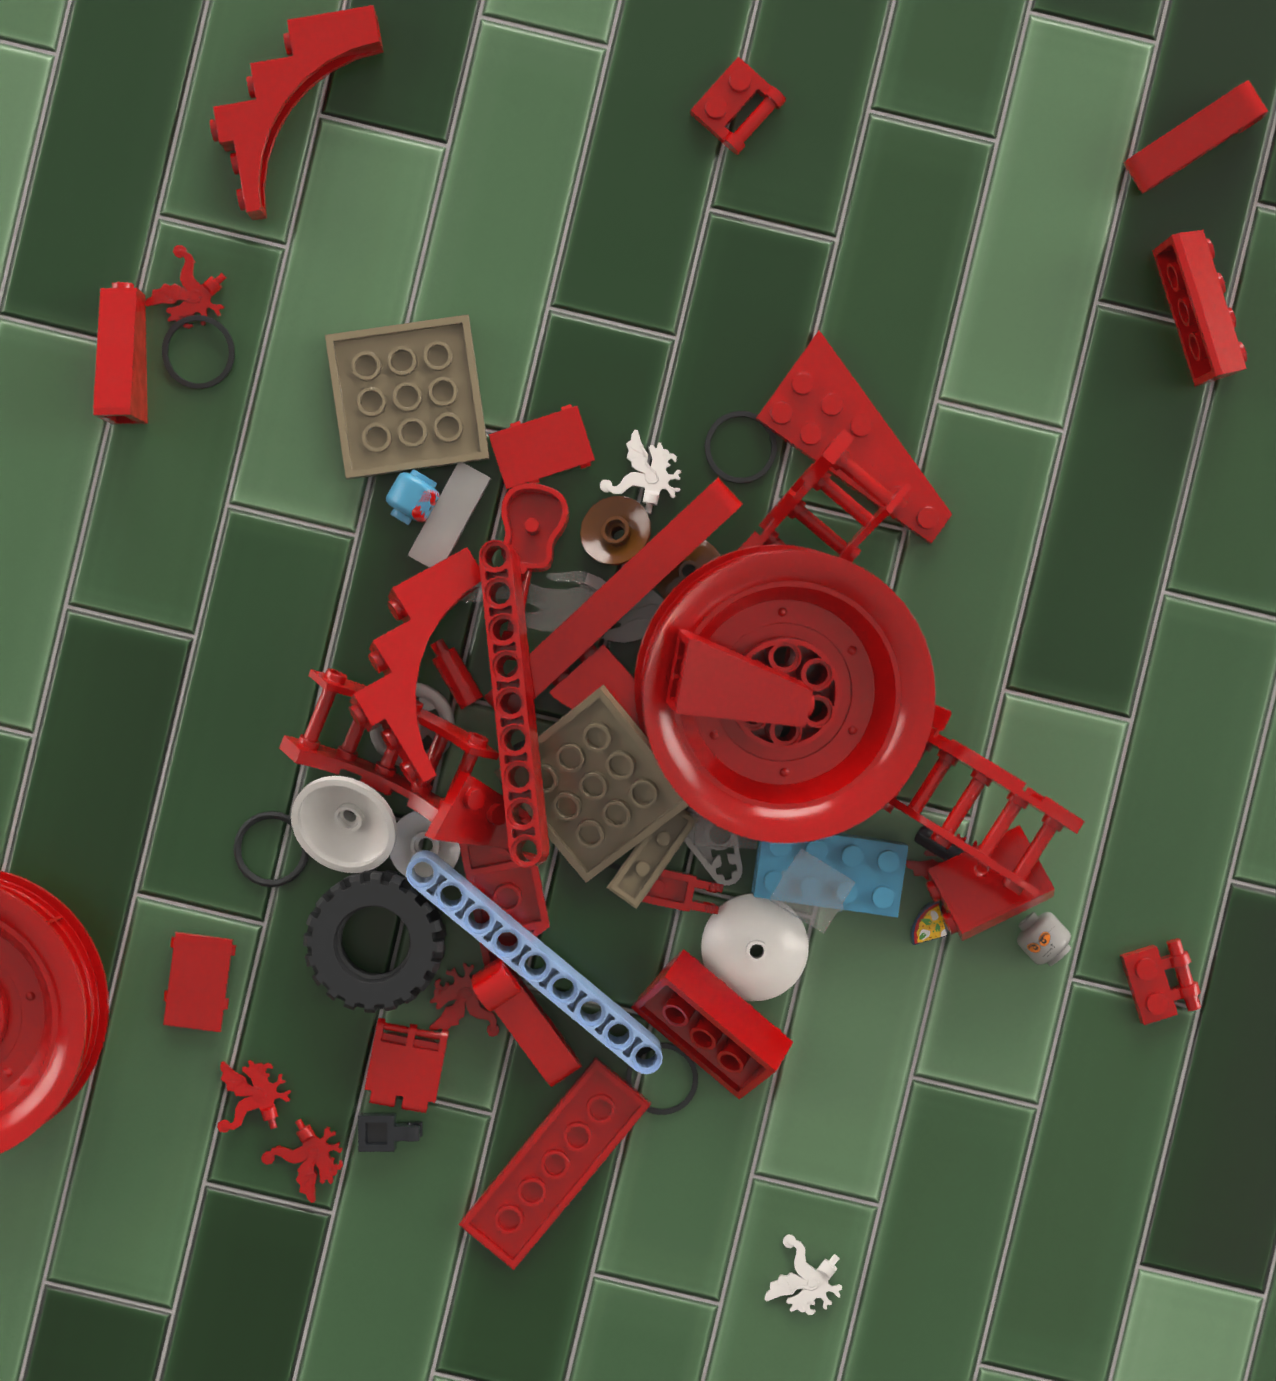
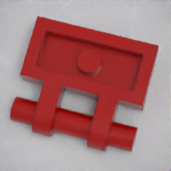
(1149, 982)

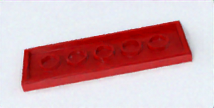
(554, 1163)

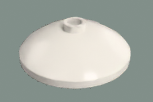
(334, 834)
(749, 922)

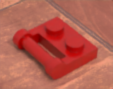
(729, 97)

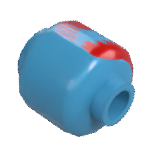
(412, 497)

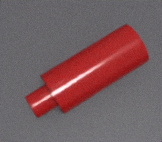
(455, 674)

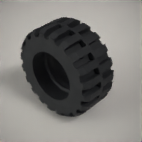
(341, 975)

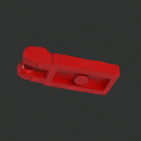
(676, 891)

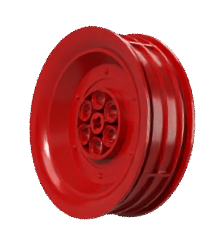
(871, 690)
(49, 1007)

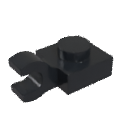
(380, 1132)

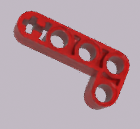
(1196, 136)
(505, 993)

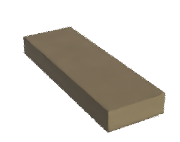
(650, 859)

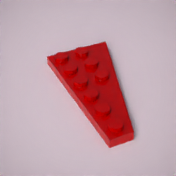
(821, 401)

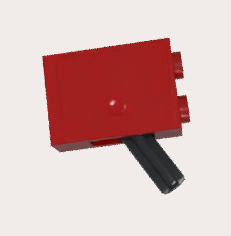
(974, 891)

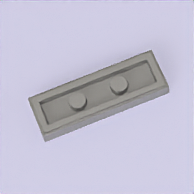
(449, 515)

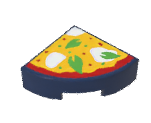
(928, 924)

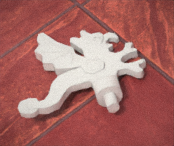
(651, 478)
(811, 1281)

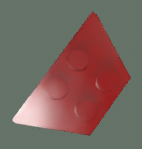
(508, 885)

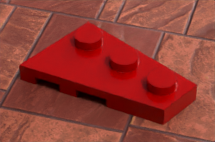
(472, 815)

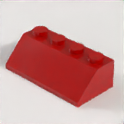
(1199, 307)
(712, 1025)

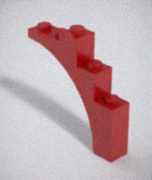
(251, 127)
(392, 699)

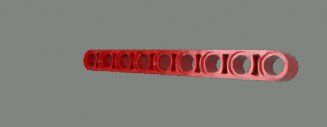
(627, 588)
(503, 687)

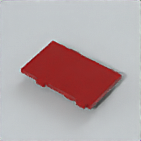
(542, 447)
(198, 981)

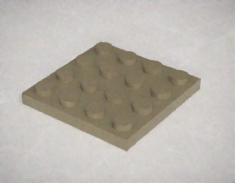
(407, 397)
(600, 784)

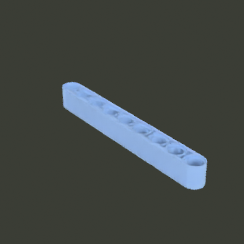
(542, 978)

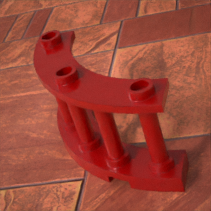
(818, 478)
(983, 774)
(382, 775)

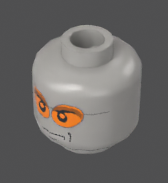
(1044, 938)

